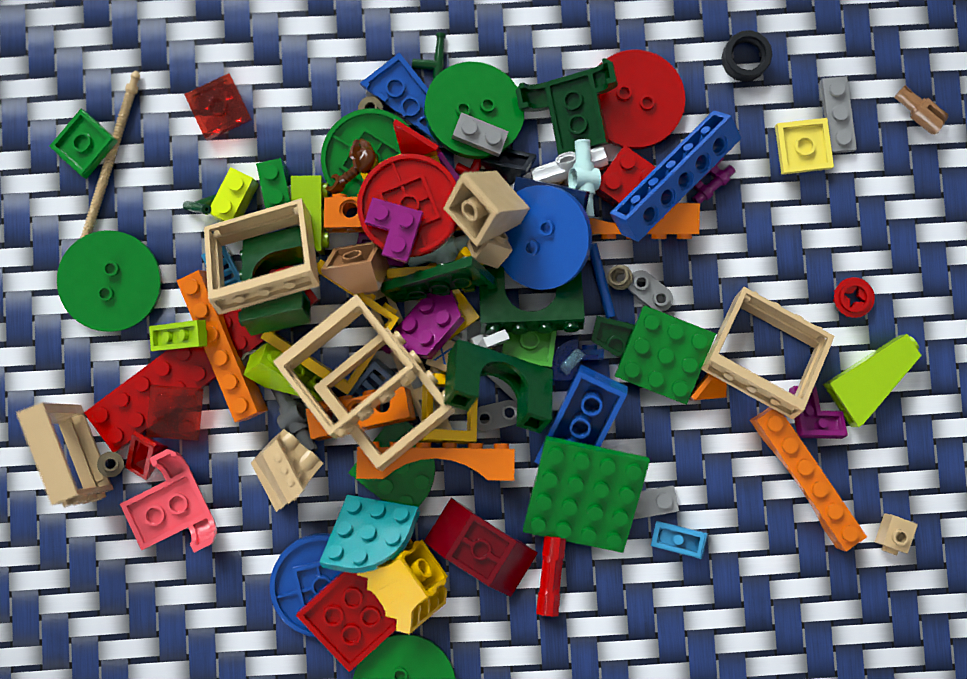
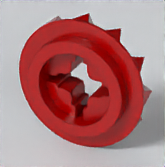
(863, 292)

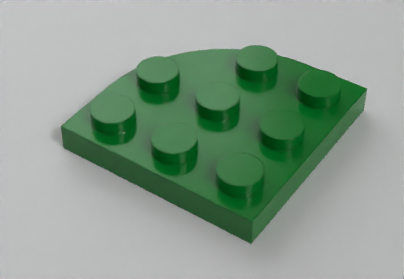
(406, 484)

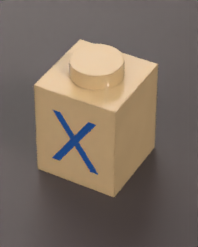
(438, 363)

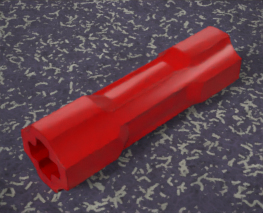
(549, 592)

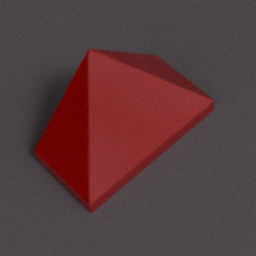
(414, 143)
(140, 451)

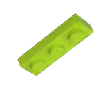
(178, 335)

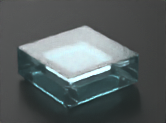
(571, 361)

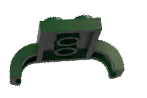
(572, 104)

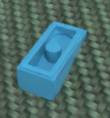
(679, 539)

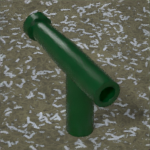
(438, 63)
(200, 206)

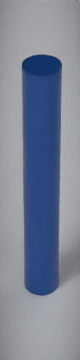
(601, 281)

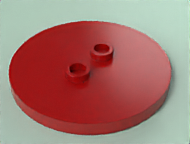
(645, 102)
(416, 184)

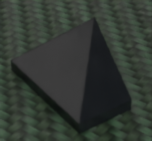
(510, 164)

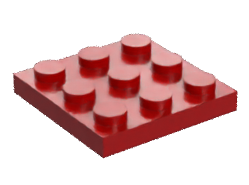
(347, 619)

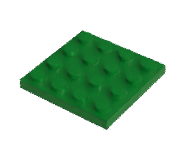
(585, 494)

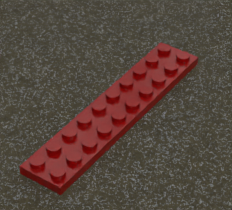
(127, 406)

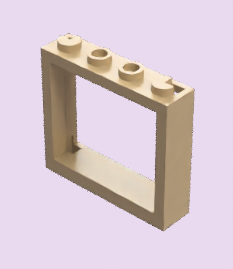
(265, 287)
(317, 338)
(751, 383)
(49, 457)
(380, 460)

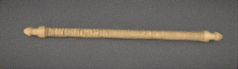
(131, 89)

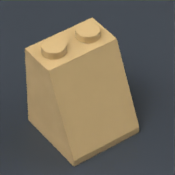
(485, 206)

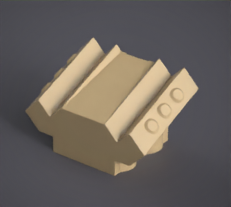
(285, 468)

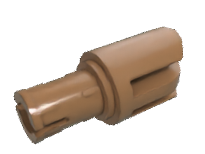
(923, 110)

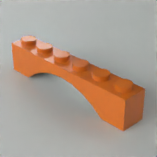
(680, 220)
(239, 391)
(491, 463)
(820, 493)

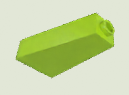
(870, 380)

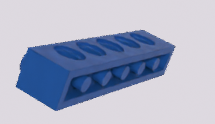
(676, 175)

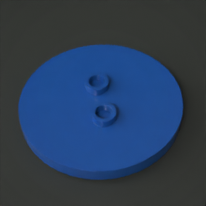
(550, 241)
(299, 578)

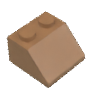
(357, 267)

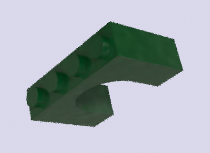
(258, 258)
(563, 313)
(528, 381)

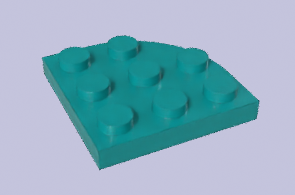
(368, 534)

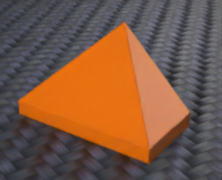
(709, 388)

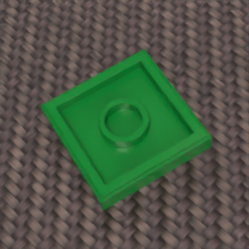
(83, 143)

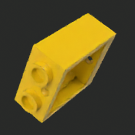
(448, 436)

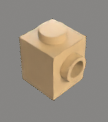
(491, 252)
(895, 534)

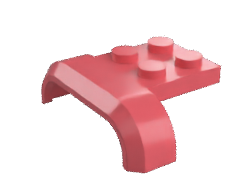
(170, 506)

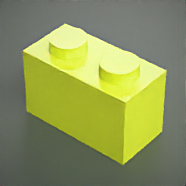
(233, 195)

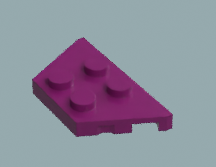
(429, 325)

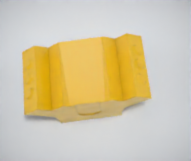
(409, 586)

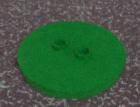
(475, 91)
(366, 124)
(109, 281)
(406, 658)

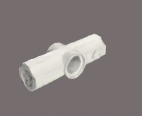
(558, 171)

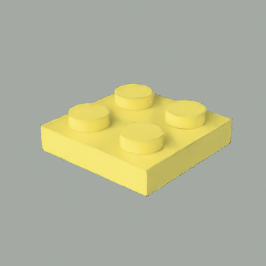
(804, 146)

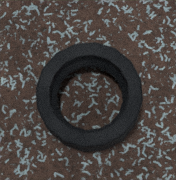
(759, 42)

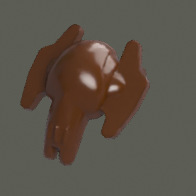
(363, 160)

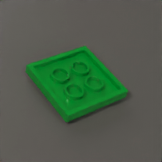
(665, 354)

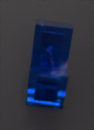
(563, 352)

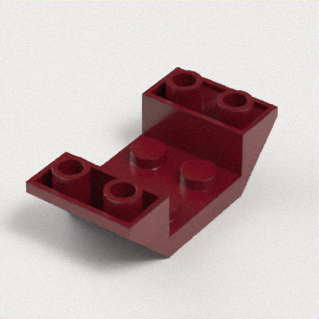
(480, 548)

